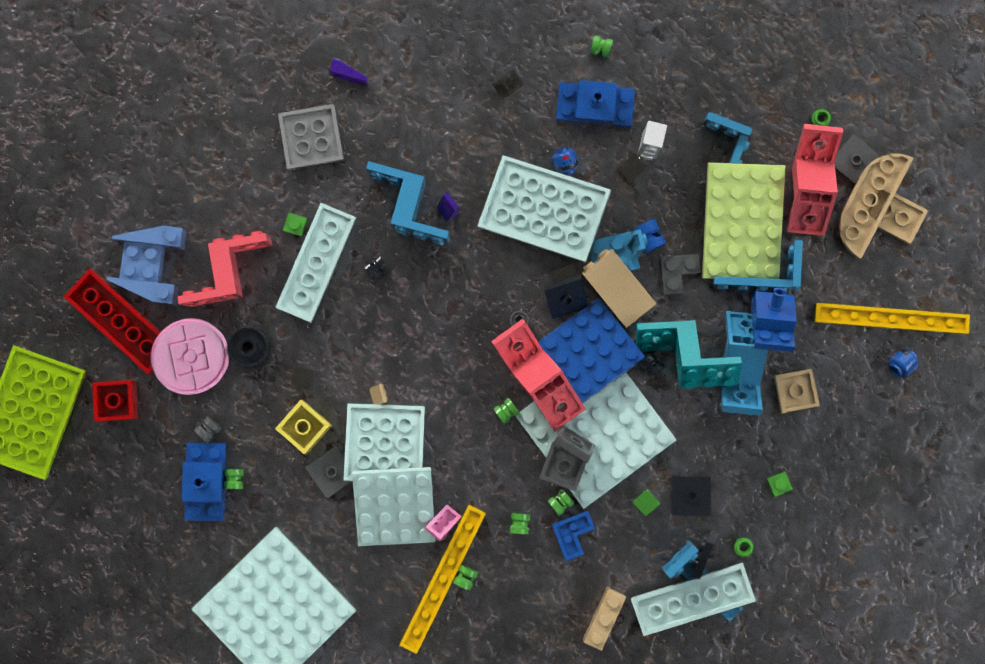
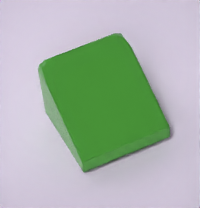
(646, 502)

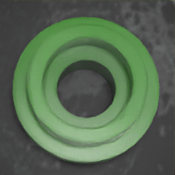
(821, 112)
(749, 549)

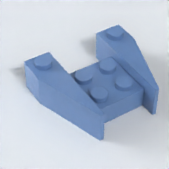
(144, 262)

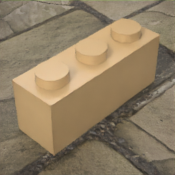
(604, 618)

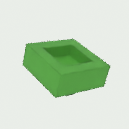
(295, 224)
(779, 484)

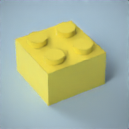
(303, 427)

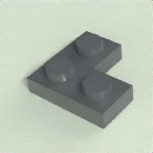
(673, 268)

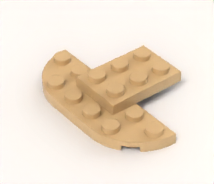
(877, 205)

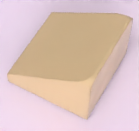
(378, 394)

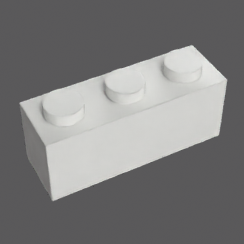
(652, 140)

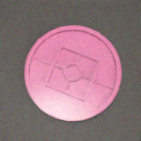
(189, 356)

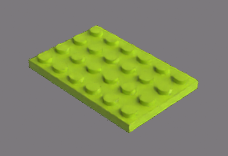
(35, 409)

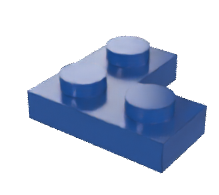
(567, 533)

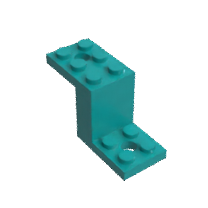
(691, 369)

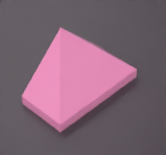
(443, 523)

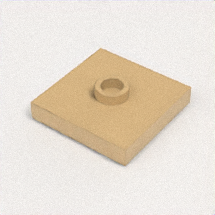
(796, 391)

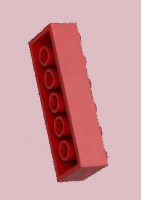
(115, 317)

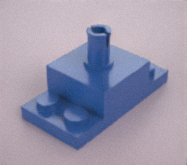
(595, 103)
(773, 320)
(204, 481)

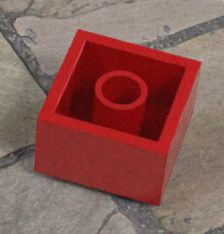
(115, 401)

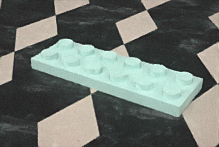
(316, 262)
(693, 599)

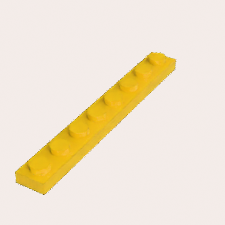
(891, 318)
(442, 579)

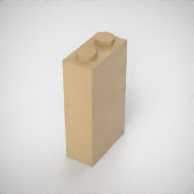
(618, 287)

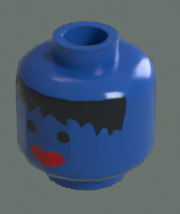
(565, 161)
(903, 363)

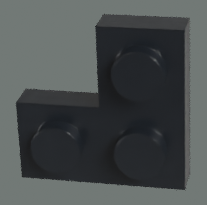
(705, 548)

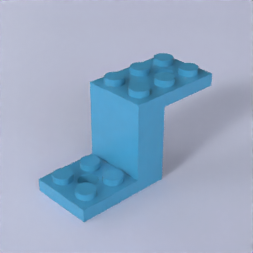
(407, 203)
(741, 344)

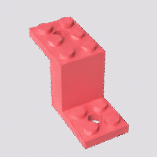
(814, 179)
(225, 269)
(538, 375)

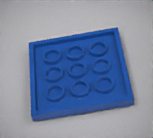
(591, 350)

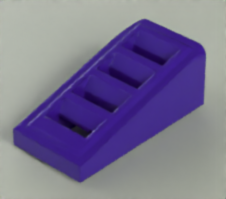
(345, 72)
(448, 207)

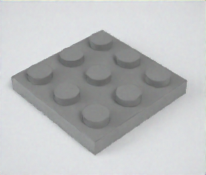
(310, 137)

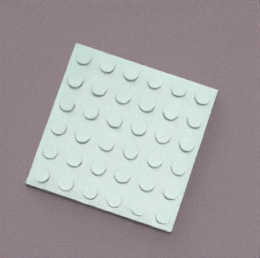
(620, 426)
(274, 605)

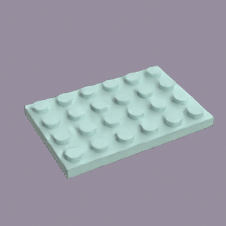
(544, 208)

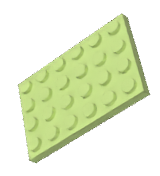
(743, 220)

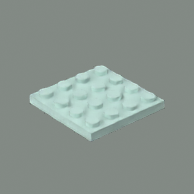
(383, 438)
(393, 506)

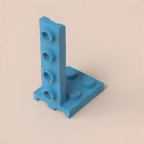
(731, 129)
(626, 245)
(762, 284)
(682, 564)

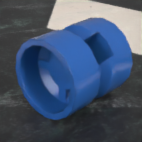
(654, 239)

